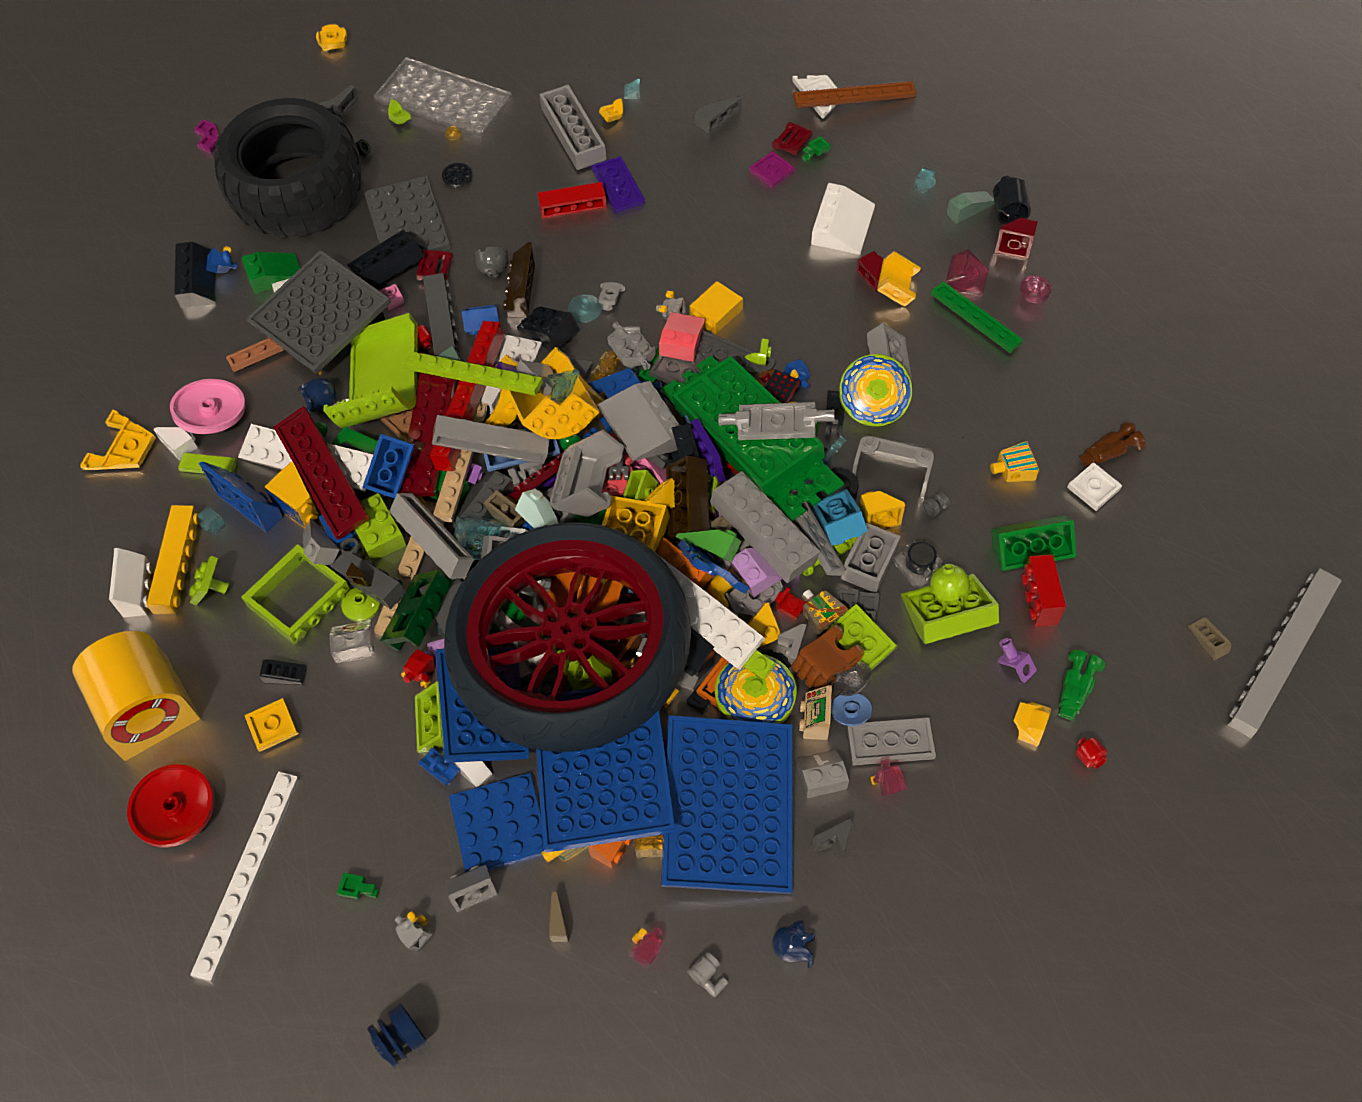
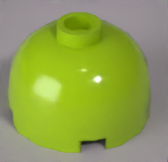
(949, 582)

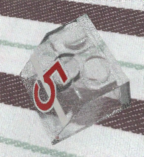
(352, 641)

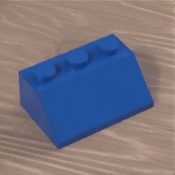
(388, 466)

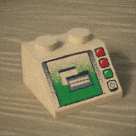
(816, 714)

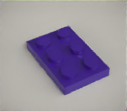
(708, 451)

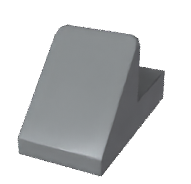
(793, 641)

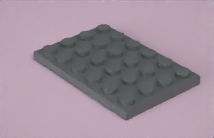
(408, 207)
(670, 369)

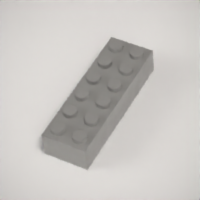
(572, 127)
(764, 527)

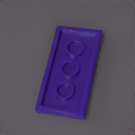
(618, 184)

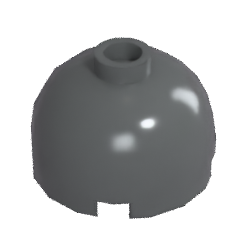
(491, 261)

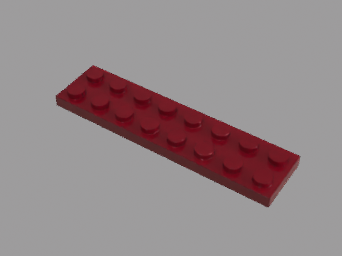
(432, 399)
(321, 473)

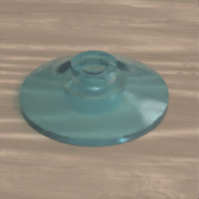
(584, 308)

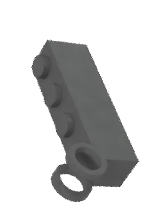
(383, 588)

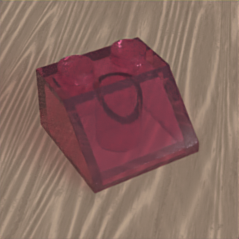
(967, 274)

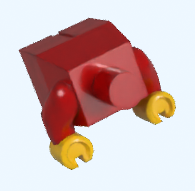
(418, 668)

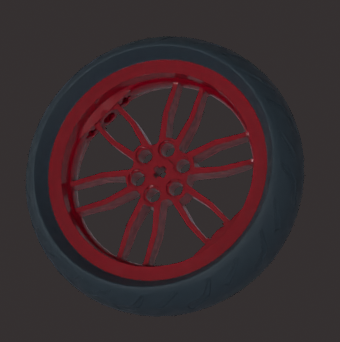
(583, 722)

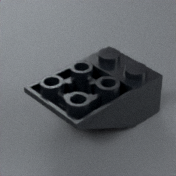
(549, 327)

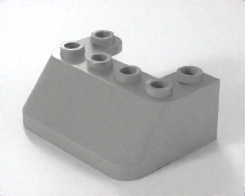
(583, 474)

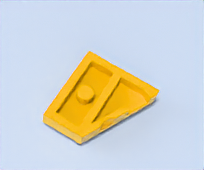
(765, 624)

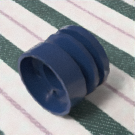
(396, 1035)

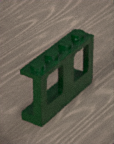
(416, 610)

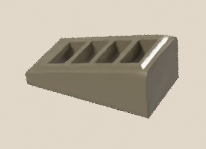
(1216, 649)
(557, 925)

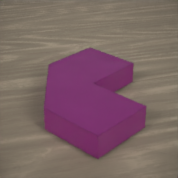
(210, 135)

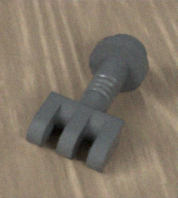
(619, 468)

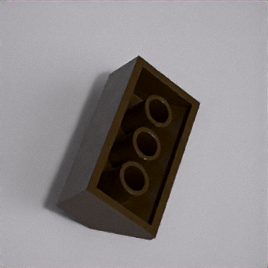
(520, 282)
(690, 496)

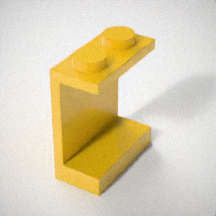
(896, 278)

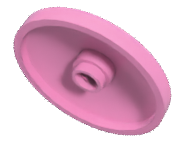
(207, 406)

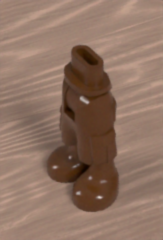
(1112, 447)

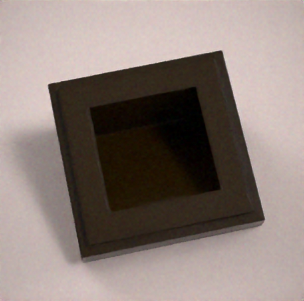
(357, 576)

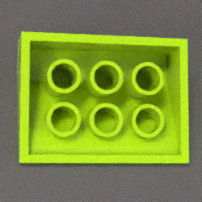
(944, 619)

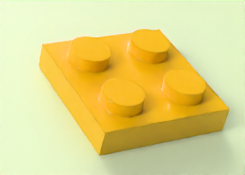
(271, 725)

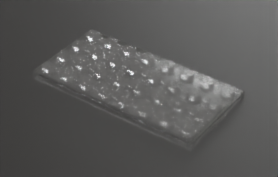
(443, 97)

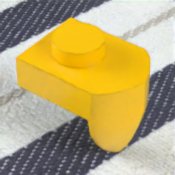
(613, 111)

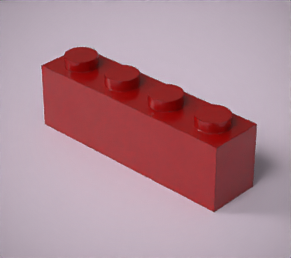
(572, 200)

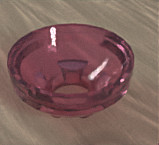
(1037, 285)

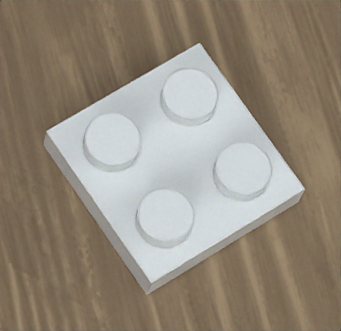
(1094, 486)

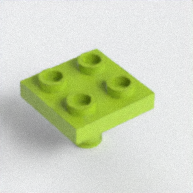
(205, 581)

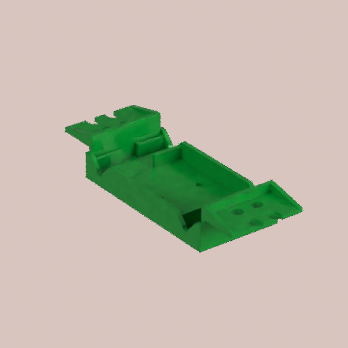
(771, 464)

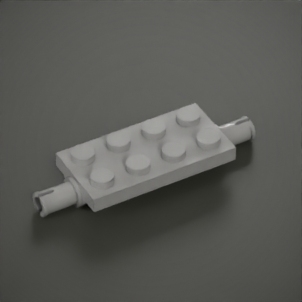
(777, 420)

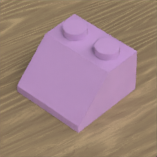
(754, 571)

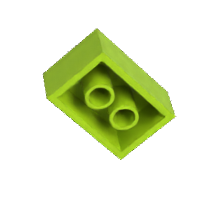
(380, 533)

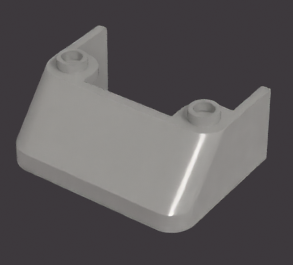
(897, 450)

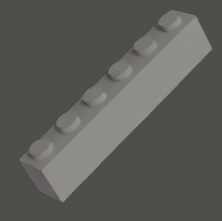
(490, 439)
(431, 535)

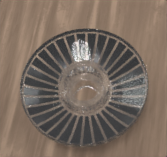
(853, 680)

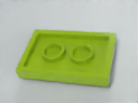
(862, 631)

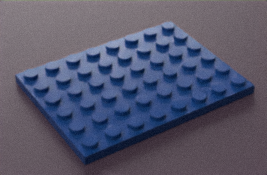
(606, 790)
(729, 805)

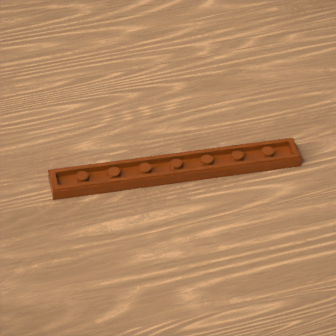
(854, 94)

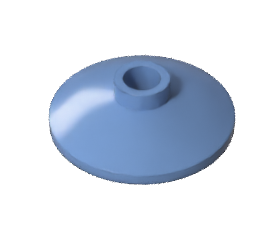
(851, 709)

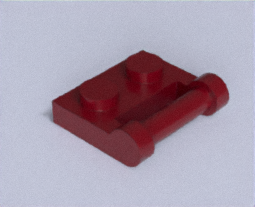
(796, 140)
(429, 263)

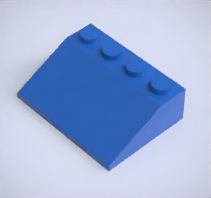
(242, 496)

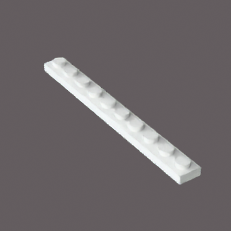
(244, 878)

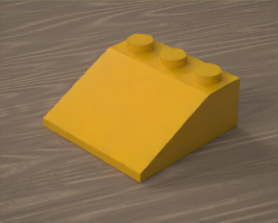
(638, 519)

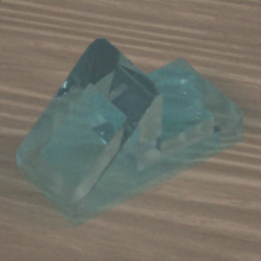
(564, 384)

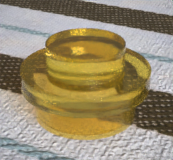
(452, 133)

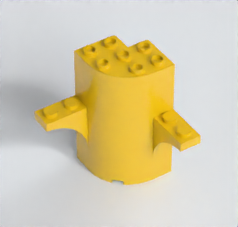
(541, 412)

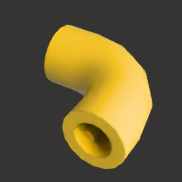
(718, 587)

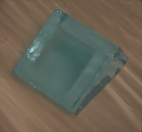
(632, 89)

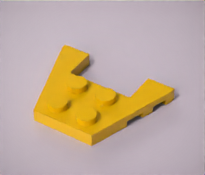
(127, 448)

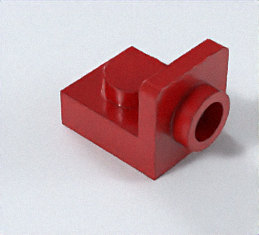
(789, 604)

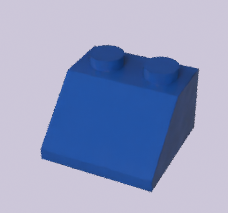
(475, 316)

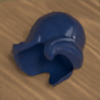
(318, 393)
(790, 943)

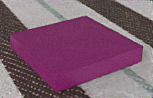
(772, 169)

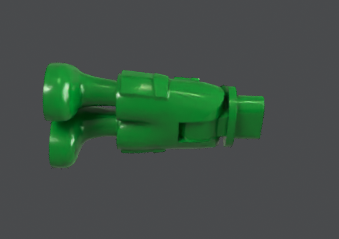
(1078, 686)

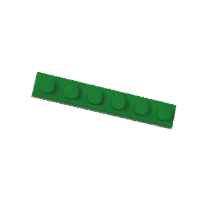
(976, 317)

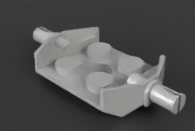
(627, 339)
(745, 607)

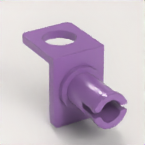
(1016, 659)

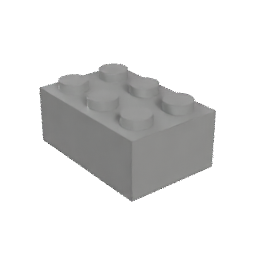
(871, 558)

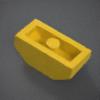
(1031, 721)

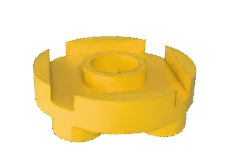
(327, 42)

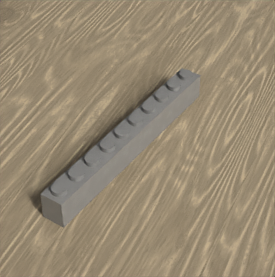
(1284, 653)

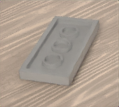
(891, 740)

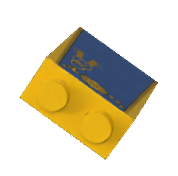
(291, 495)

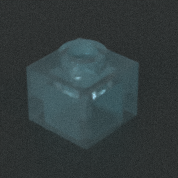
(925, 180)
(211, 521)

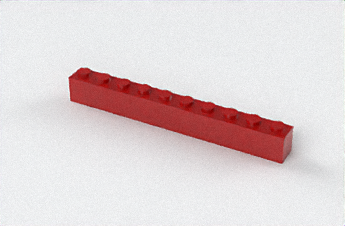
(468, 394)

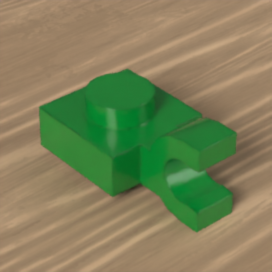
(817, 146)
(354, 885)

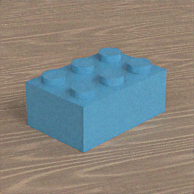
(840, 517)

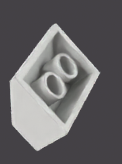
(130, 582)

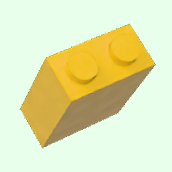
(717, 306)

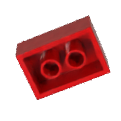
(1043, 590)

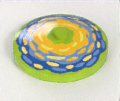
(875, 390)
(748, 698)

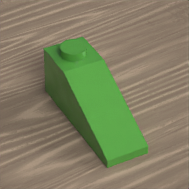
(714, 542)

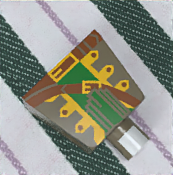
(821, 611)

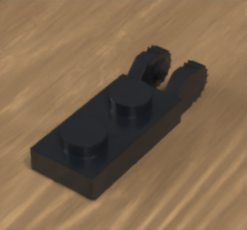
(833, 402)

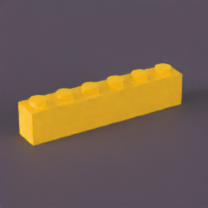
(173, 560)

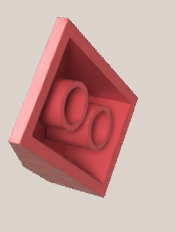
(681, 336)

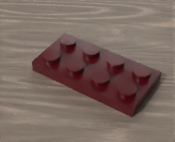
(537, 477)

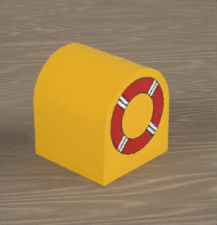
(132, 692)

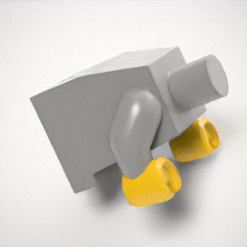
(671, 305)
(411, 932)

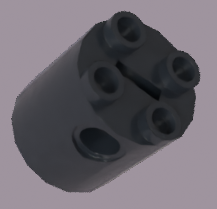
(1011, 200)

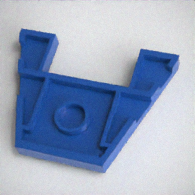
(613, 385)
(707, 563)

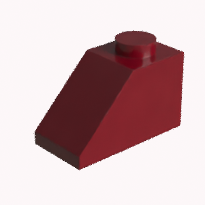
(870, 268)

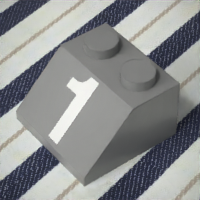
(822, 773)

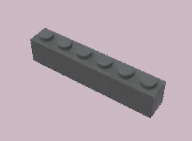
(440, 313)

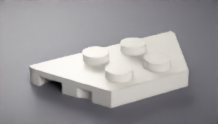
(816, 83)

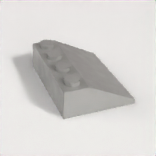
(641, 421)

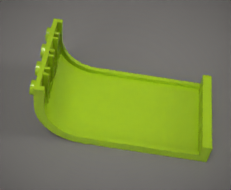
(378, 374)

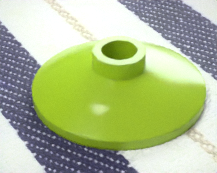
(359, 610)

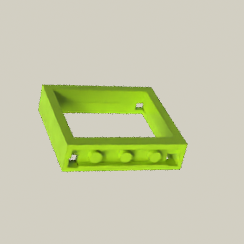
(276, 576)

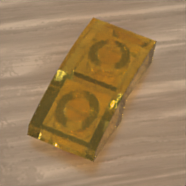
(607, 365)

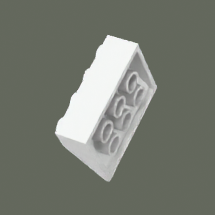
(842, 220)

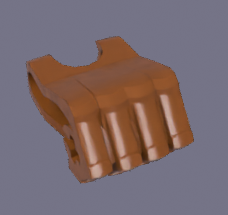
(823, 659)

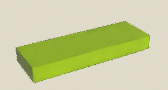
(190, 462)

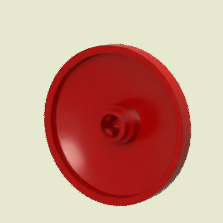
(170, 805)

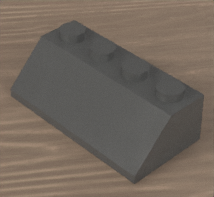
(473, 503)

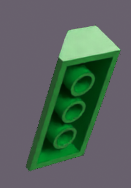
(1034, 538)

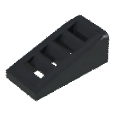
(274, 665)

